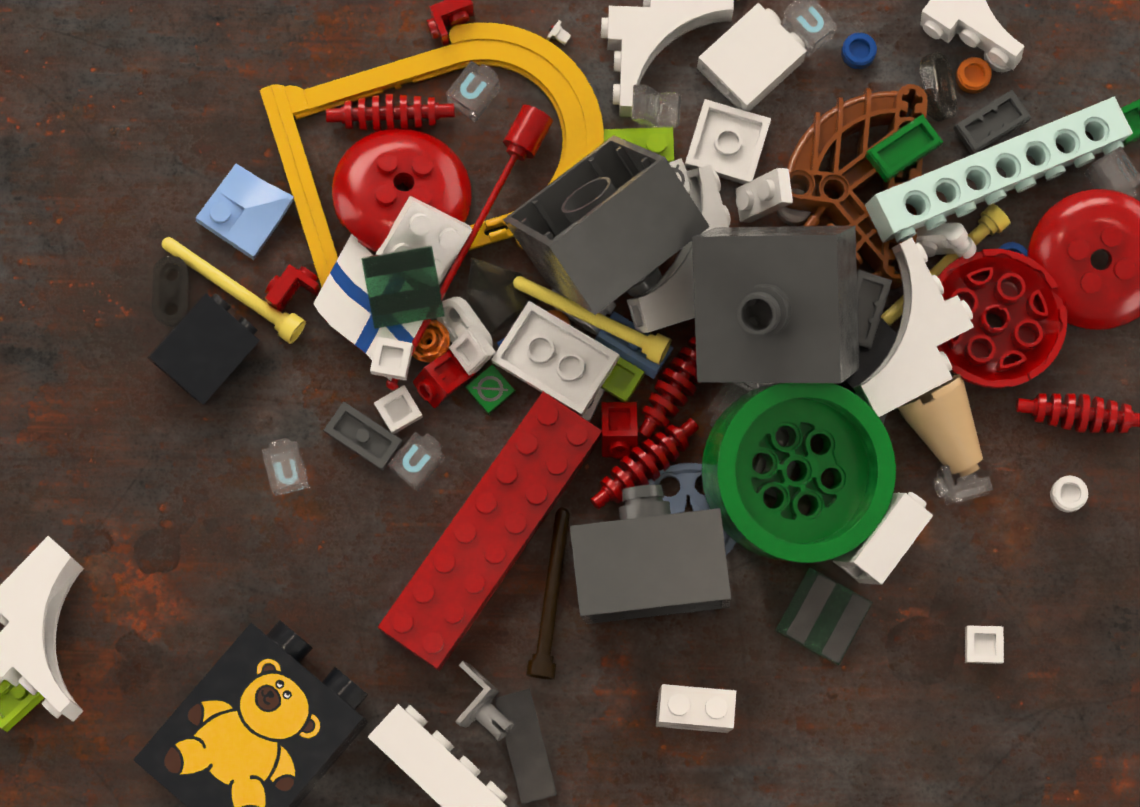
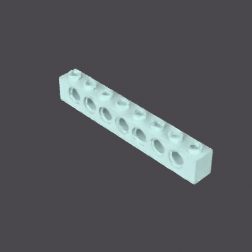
(1103, 121)

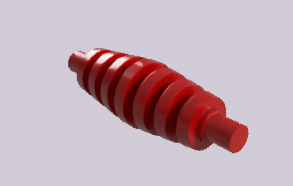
(390, 112)
(671, 392)
(1081, 412)
(645, 462)

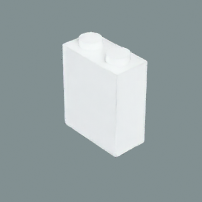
(752, 58)
(885, 547)
(696, 708)

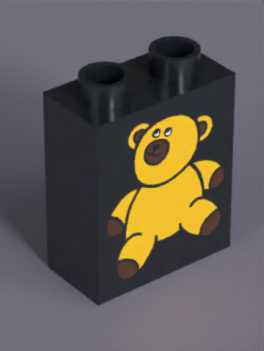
(256, 727)

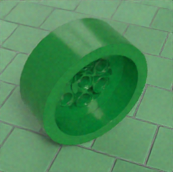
(853, 449)

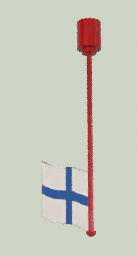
(344, 295)

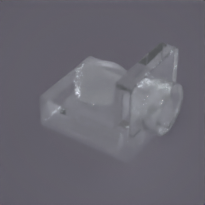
(655, 108)
(966, 489)

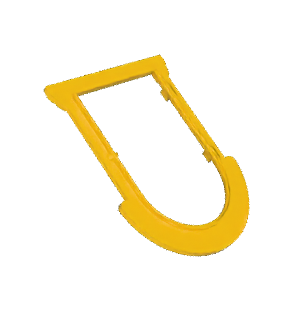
(477, 42)

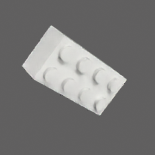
(431, 764)

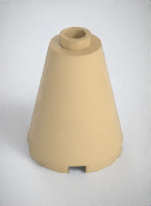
(946, 425)

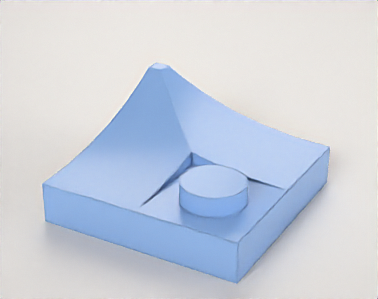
(244, 211)

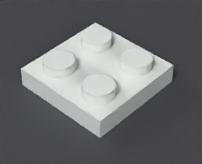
(728, 141)
(425, 226)

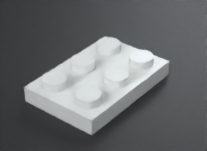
(555, 358)

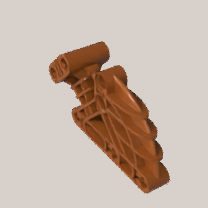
(848, 210)

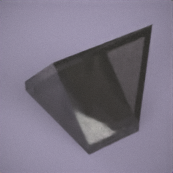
(494, 296)

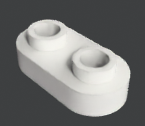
(457, 325)

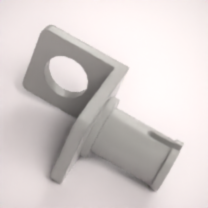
(481, 707)

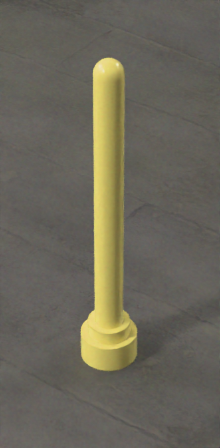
(992, 221)
(288, 325)
(653, 346)

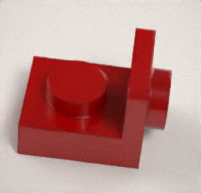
(448, 13)
(441, 379)
(619, 428)

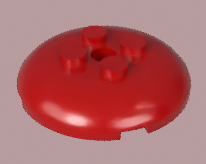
(373, 166)
(1064, 247)
(1030, 315)

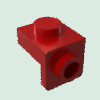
(283, 288)

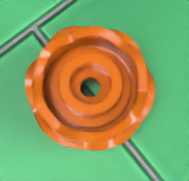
(440, 343)

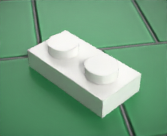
(764, 195)

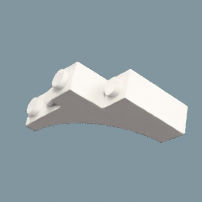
(975, 28)
(645, 31)
(673, 296)
(926, 322)
(30, 613)

